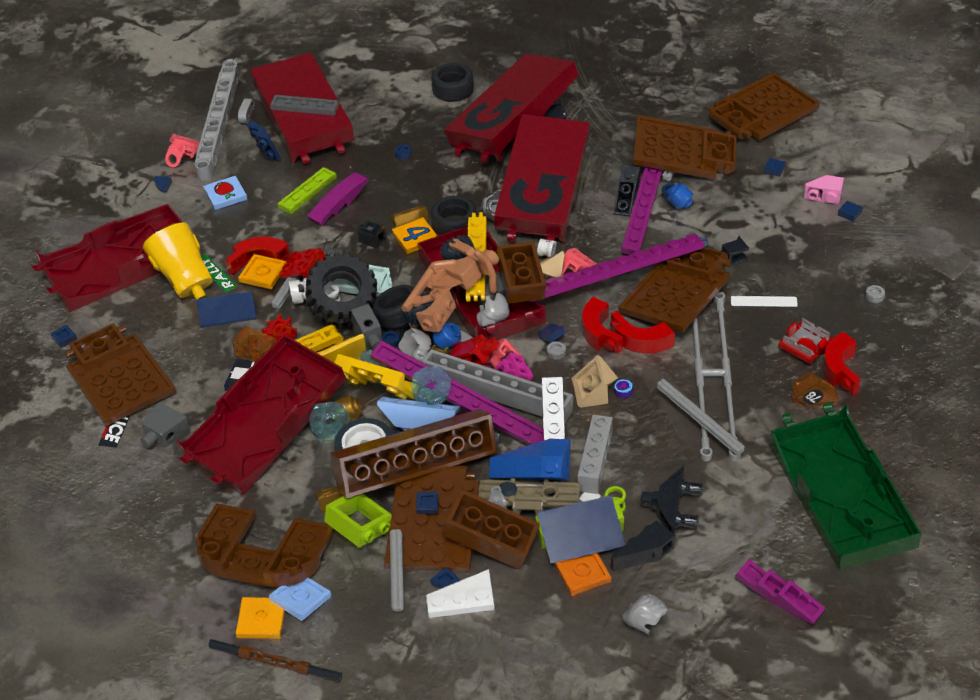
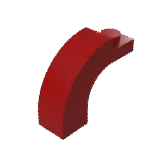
(262, 246)
(595, 334)
(643, 340)
(838, 351)

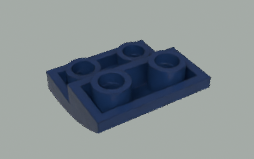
(263, 141)

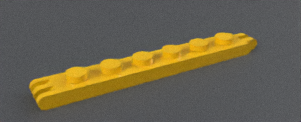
(478, 234)

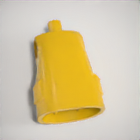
(178, 257)

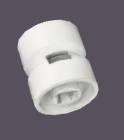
(295, 287)

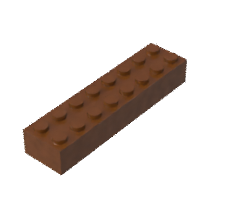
(393, 456)

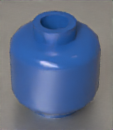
(680, 196)
(448, 336)

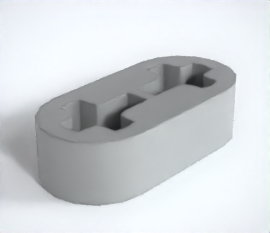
(246, 110)

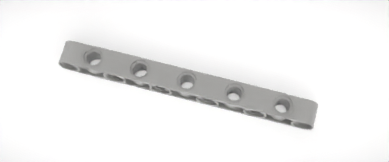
(217, 120)

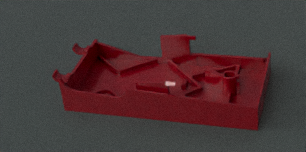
(301, 131)

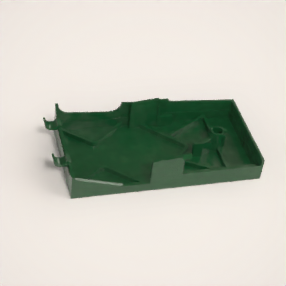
(844, 488)

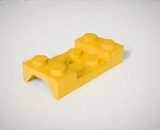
(361, 372)

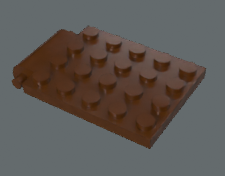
(762, 108)
(683, 148)
(678, 288)
(116, 373)
(421, 533)

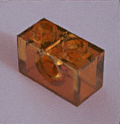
(252, 343)

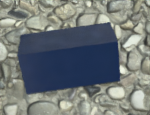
(226, 309)

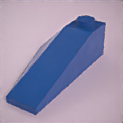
(534, 462)

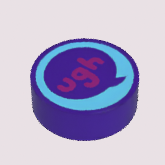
(623, 388)

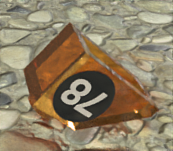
(814, 390)

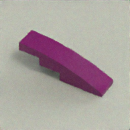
(339, 196)
(780, 593)

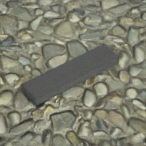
(304, 105)

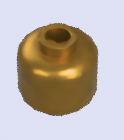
(352, 406)

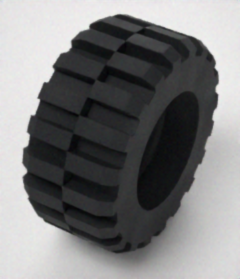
(339, 268)

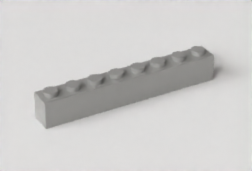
(496, 384)

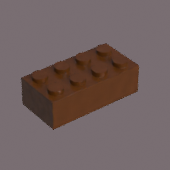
(490, 529)

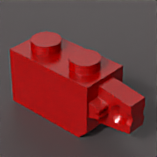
(475, 349)

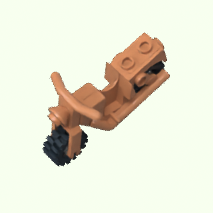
(461, 267)

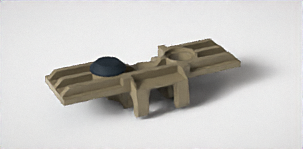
(532, 494)

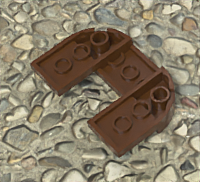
(289, 564)

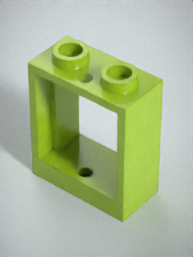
(339, 510)

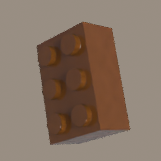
(521, 272)

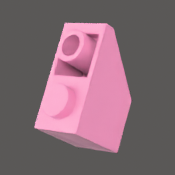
(825, 189)

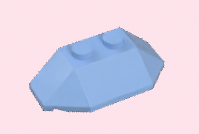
(412, 414)

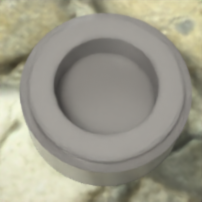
(875, 294)
(556, 350)

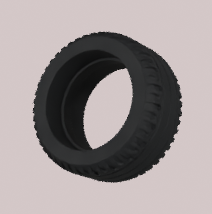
(452, 72)
(451, 206)
(388, 307)

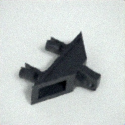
(668, 498)

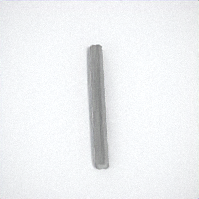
(701, 417)

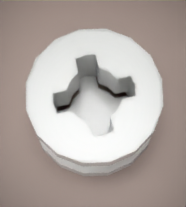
(546, 248)
(332, 292)

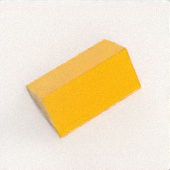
(350, 347)

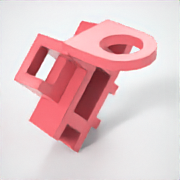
(179, 147)
(576, 261)
(503, 348)

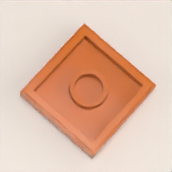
(583, 573)

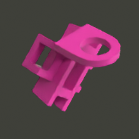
(516, 366)

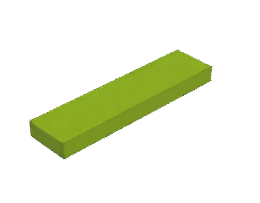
(307, 190)

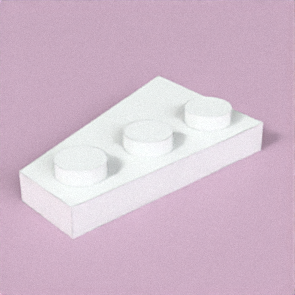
(465, 596)

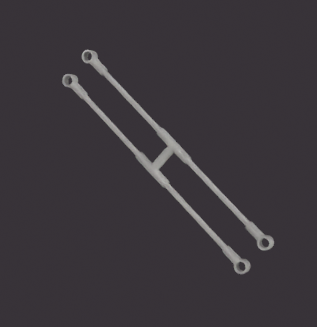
(719, 300)

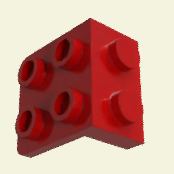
(301, 262)

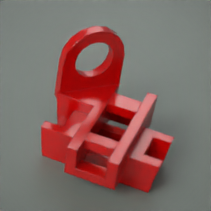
(280, 327)

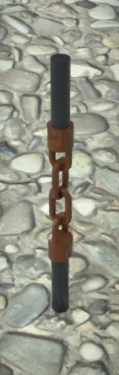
(302, 666)

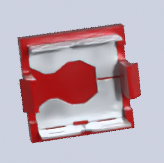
(805, 341)

